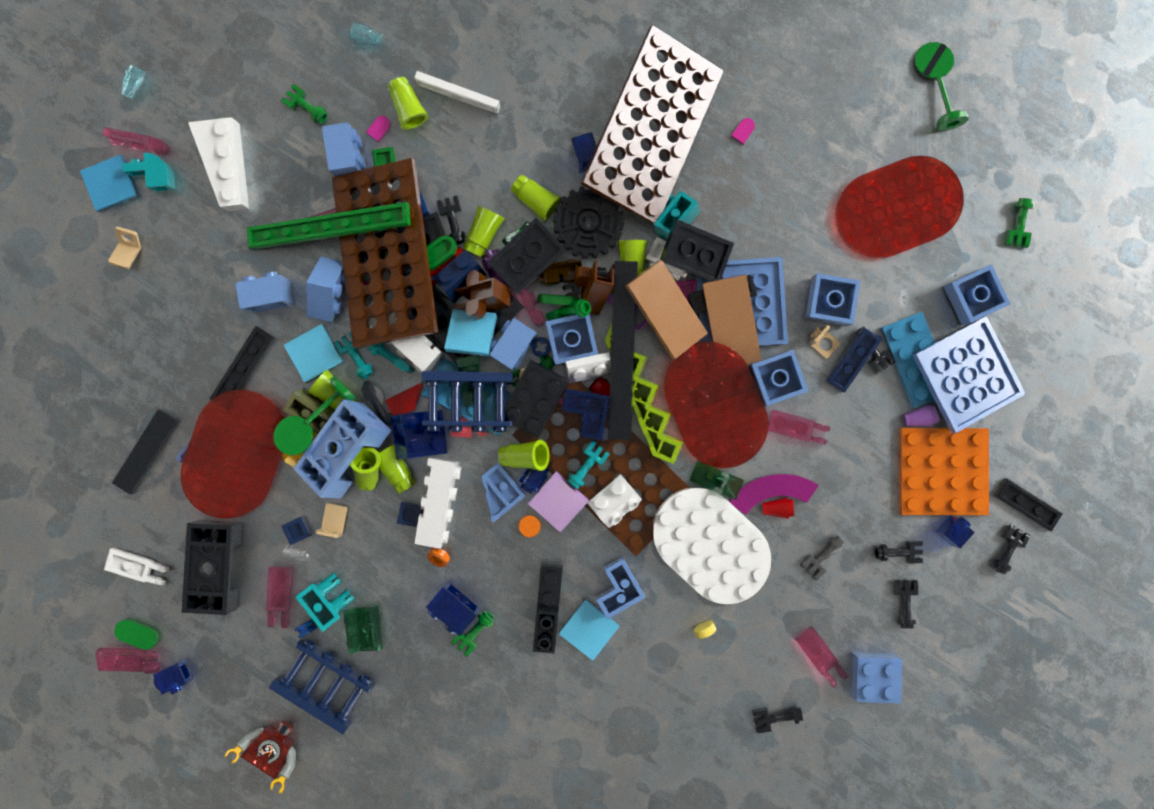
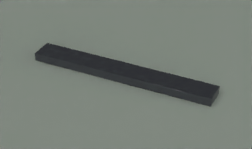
(622, 352)

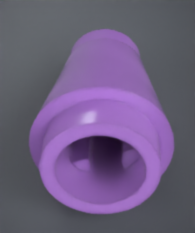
(922, 417)

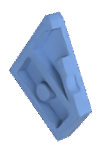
(500, 491)

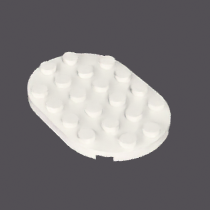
(711, 545)

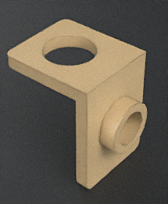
(126, 249)
(817, 335)
(333, 520)

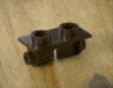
(557, 269)

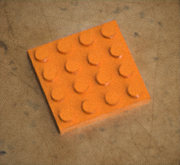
(943, 471)

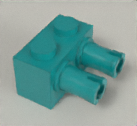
(677, 207)
(319, 609)

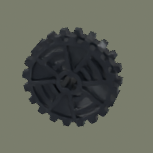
(573, 230)

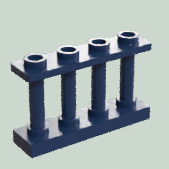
(455, 380)
(321, 708)

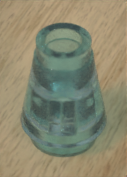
(364, 34)
(133, 80)

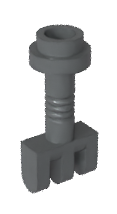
(816, 564)

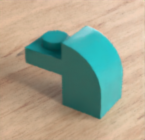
(157, 172)

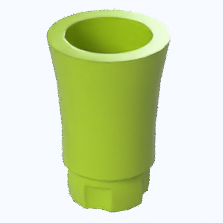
(406, 103)
(536, 197)
(482, 230)
(633, 251)
(323, 390)
(525, 455)
(366, 468)
(395, 470)

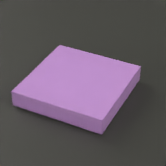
(558, 501)

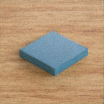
(108, 183)

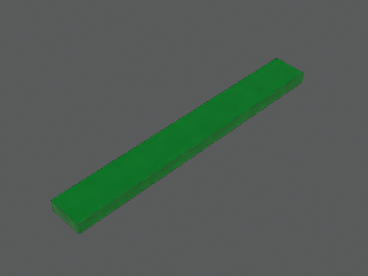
(329, 226)

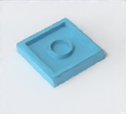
(470, 335)
(313, 353)
(588, 629)

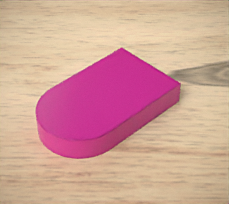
(379, 128)
(743, 130)

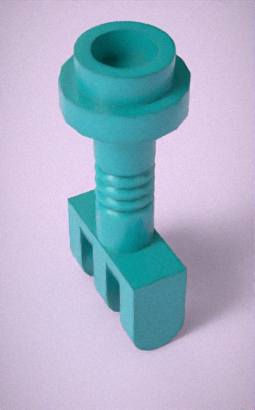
(398, 362)
(364, 371)
(576, 480)

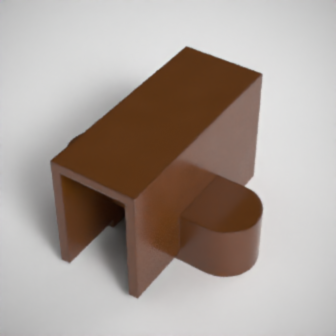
(594, 288)
(483, 295)

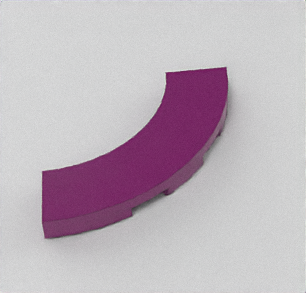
(772, 486)

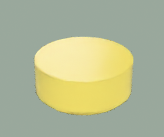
(704, 629)

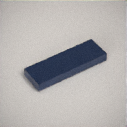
(854, 359)

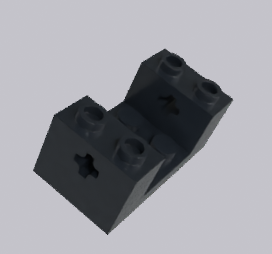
(212, 544)

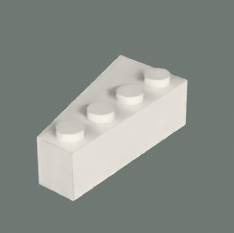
(223, 159)
(417, 349)
(437, 502)

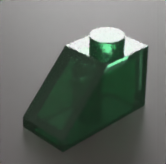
(716, 480)

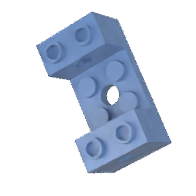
(351, 429)

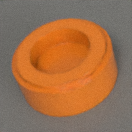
(529, 526)
(438, 557)

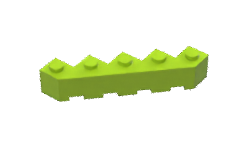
(651, 418)

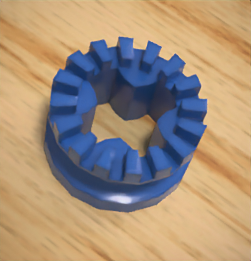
(542, 340)
(304, 628)

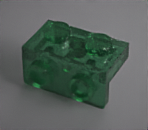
(363, 629)

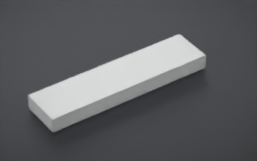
(457, 92)

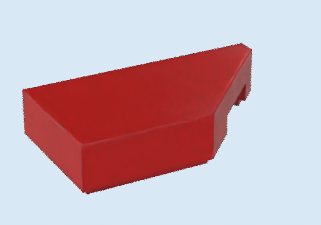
(405, 401)

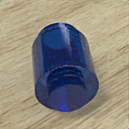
(533, 480)

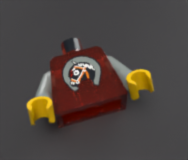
(269, 751)

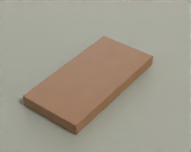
(666, 309)
(732, 316)

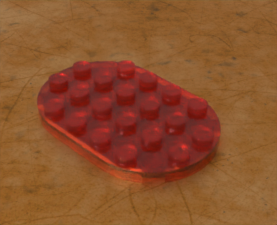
(899, 207)
(716, 405)
(232, 454)

